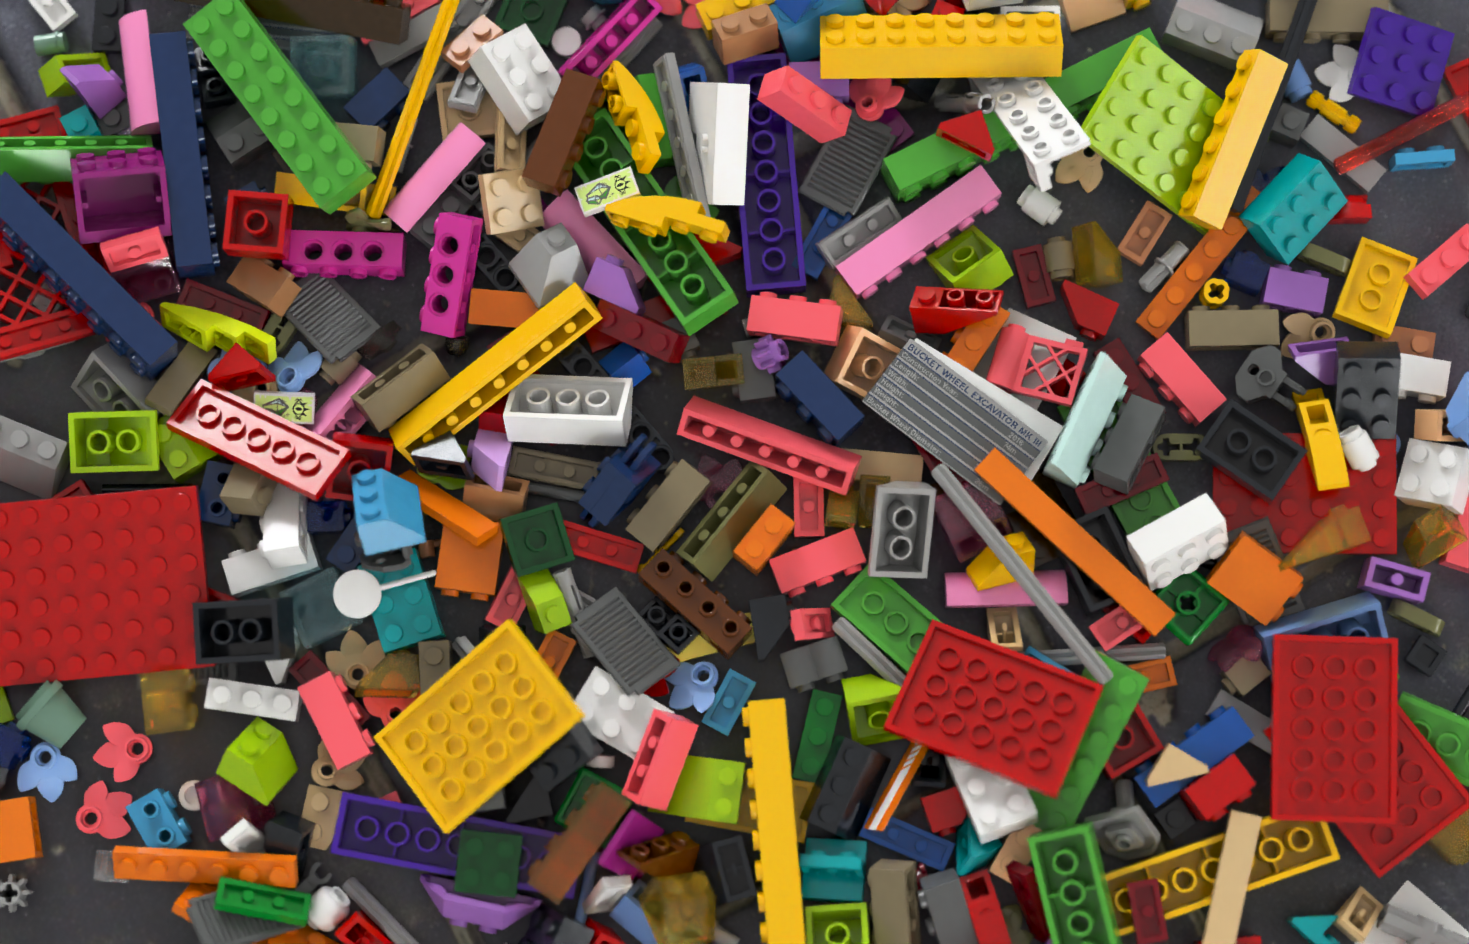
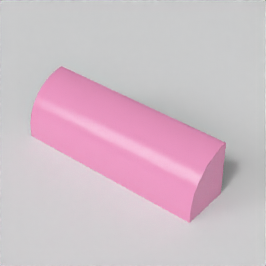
(139, 73)
(433, 177)
(589, 234)
(339, 410)
(962, 593)

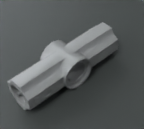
(1416, 928)

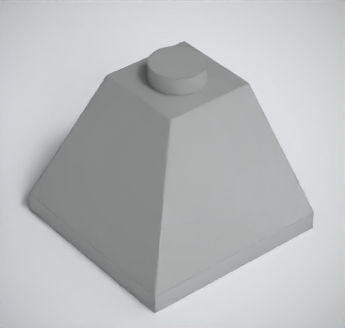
(549, 265)

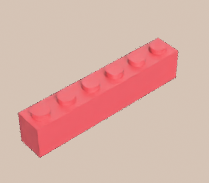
(769, 445)

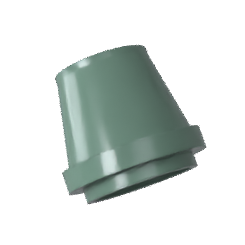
(51, 714)

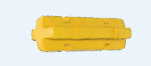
(1333, 112)

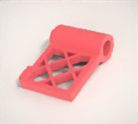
(1013, 356)

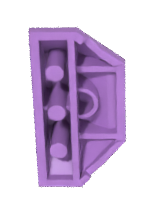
(485, 910)

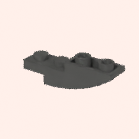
(459, 197)

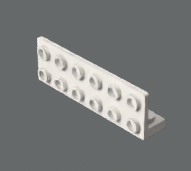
(1034, 121)

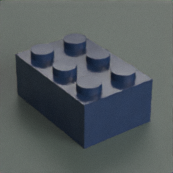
(818, 400)

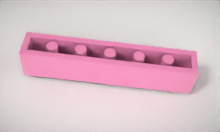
(918, 232)

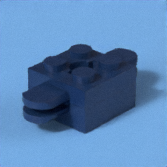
(619, 482)

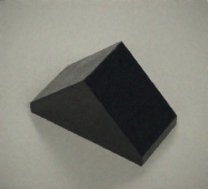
(442, 458)
(931, 771)
(532, 804)

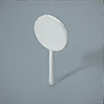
(359, 592)

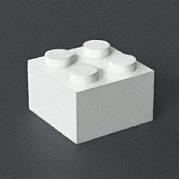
(1434, 476)

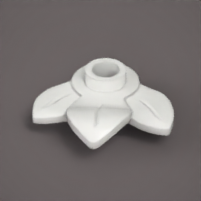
(1338, 73)

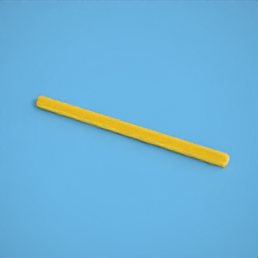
(411, 108)

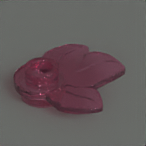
(720, 476)
(1237, 644)

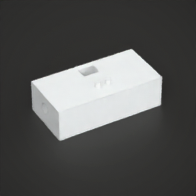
(720, 137)

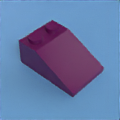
(633, 831)

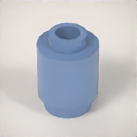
(1298, 84)

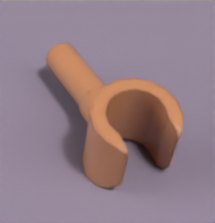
(427, 548)

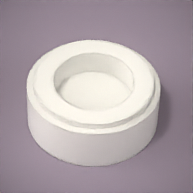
(566, 42)
(603, 761)
(188, 796)

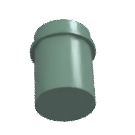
(51, 43)

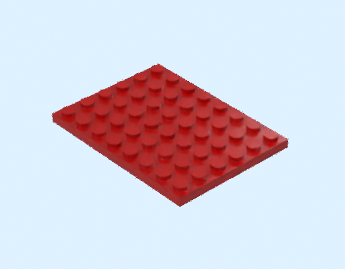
(100, 585)

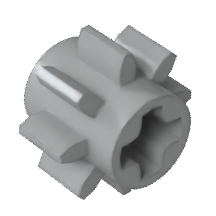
(15, 885)

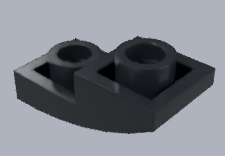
(214, 88)
(669, 627)

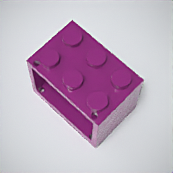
(120, 194)

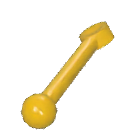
(678, 534)

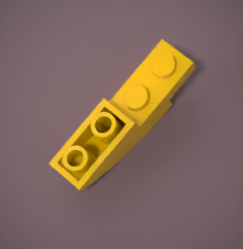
(635, 112)
(289, 184)
(657, 213)
(1321, 439)

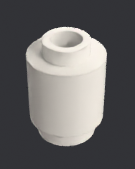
(1040, 205)
(1358, 448)

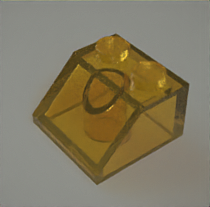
(168, 701)
(680, 908)

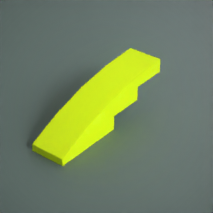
(210, 329)

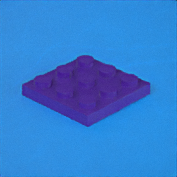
(1400, 62)

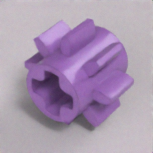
(770, 354)

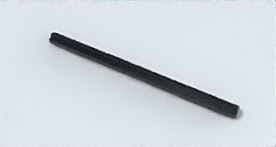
(1288, 54)

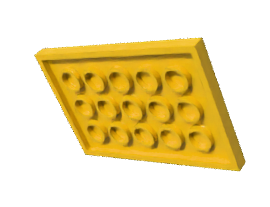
(479, 726)

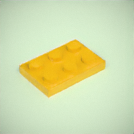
(1374, 288)

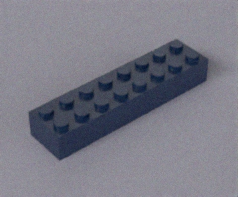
(182, 155)
(83, 282)

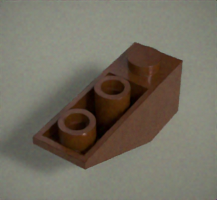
(663, 855)

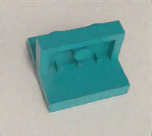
(834, 870)

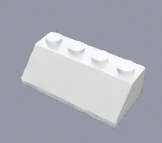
(570, 410)

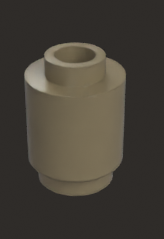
(1059, 259)
(339, 371)

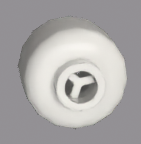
(328, 908)

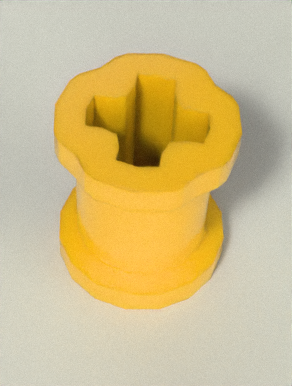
(1211, 285)

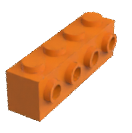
(975, 340)

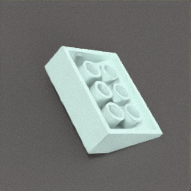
(1086, 421)

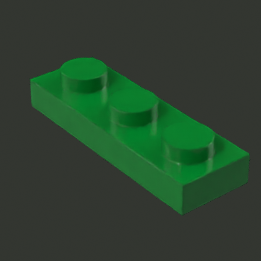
(817, 735)
(262, 901)

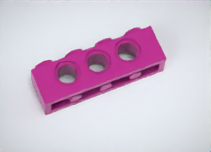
(612, 37)
(360, 244)
(463, 262)

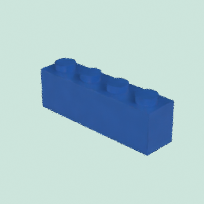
(1206, 744)

